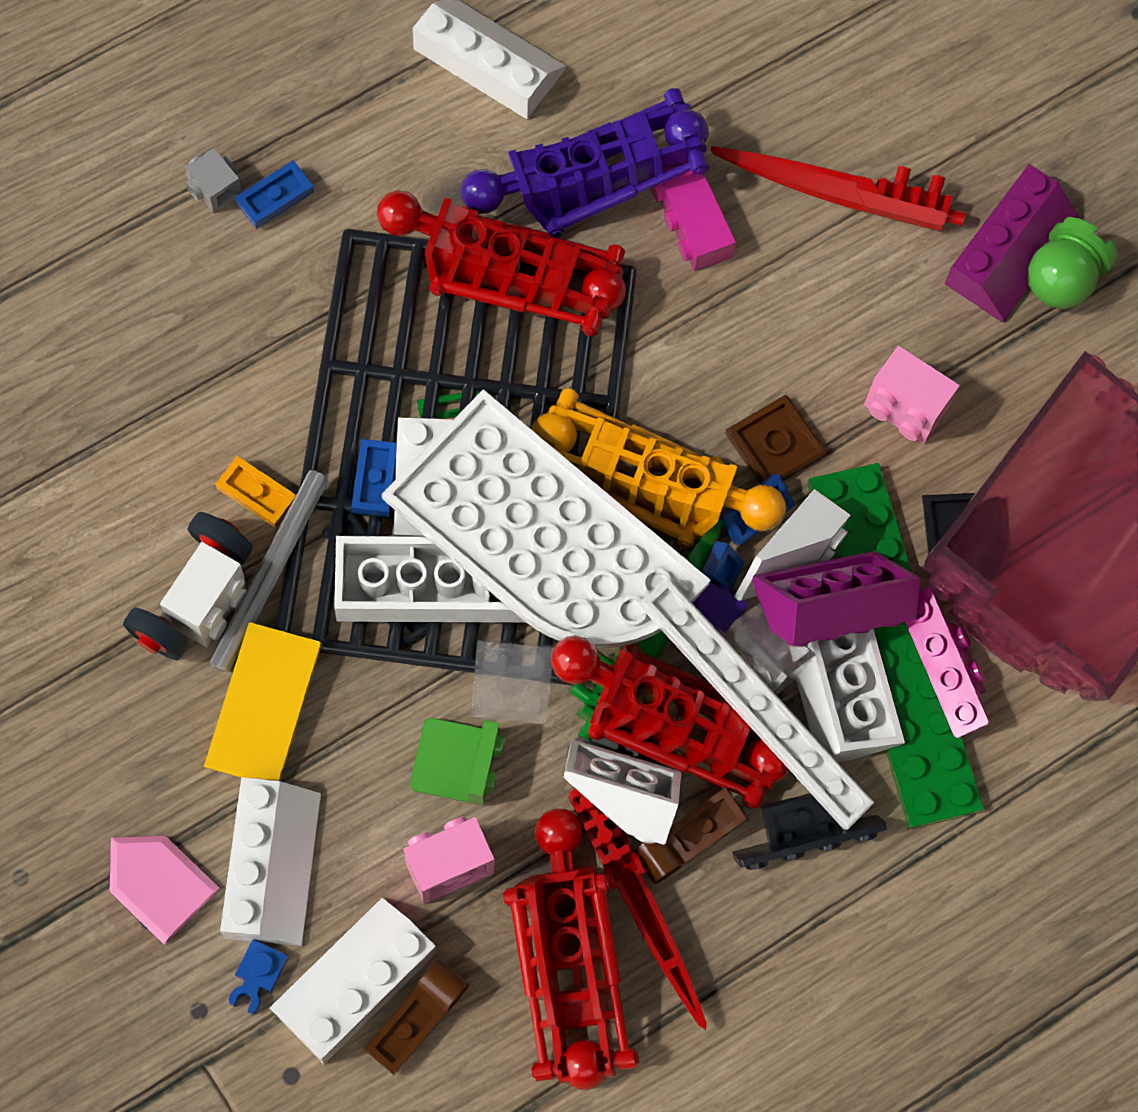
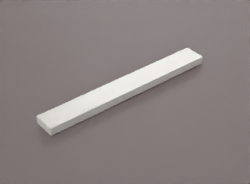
(756, 703)

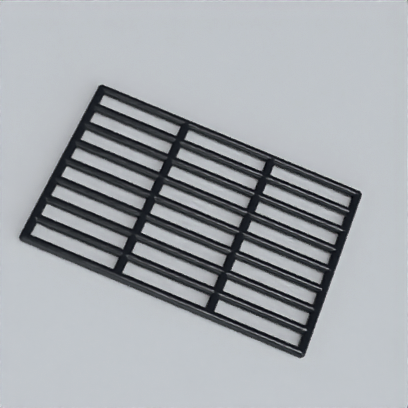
(433, 380)

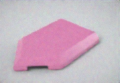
(157, 883)

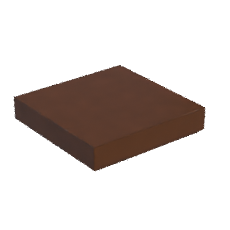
(775, 441)

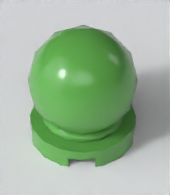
(1070, 264)

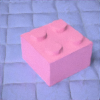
(910, 395)
(448, 859)

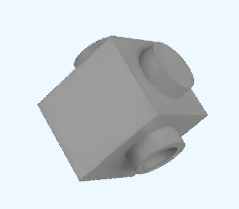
(213, 179)

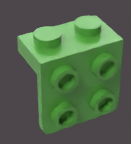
(457, 760)

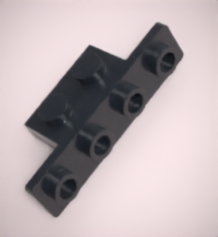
(800, 826)

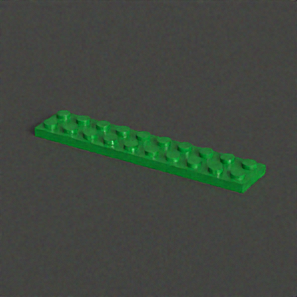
(932, 763)

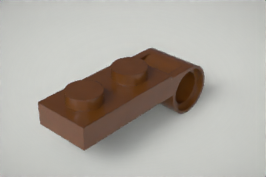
(692, 836)
(417, 1017)

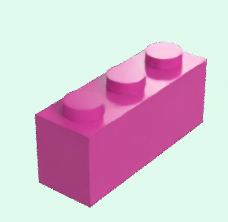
(695, 219)

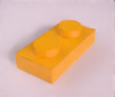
(255, 491)

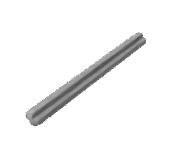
(269, 570)

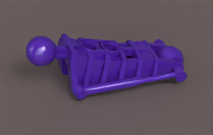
(572, 179)

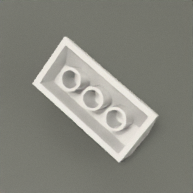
(486, 55)
(849, 697)
(270, 862)
(353, 980)

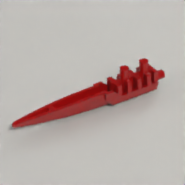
(884, 199)
(626, 873)

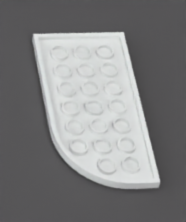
(537, 529)

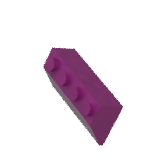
(997, 259)
(837, 598)

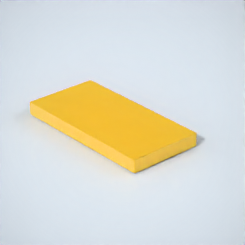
(263, 704)

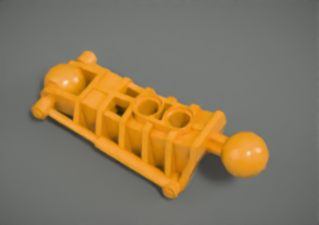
(652, 498)

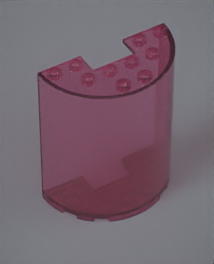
(1050, 541)

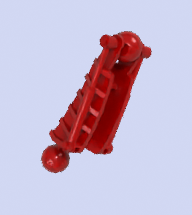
(466, 262)
(578, 660)
(584, 1062)

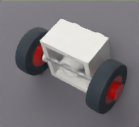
(201, 593)

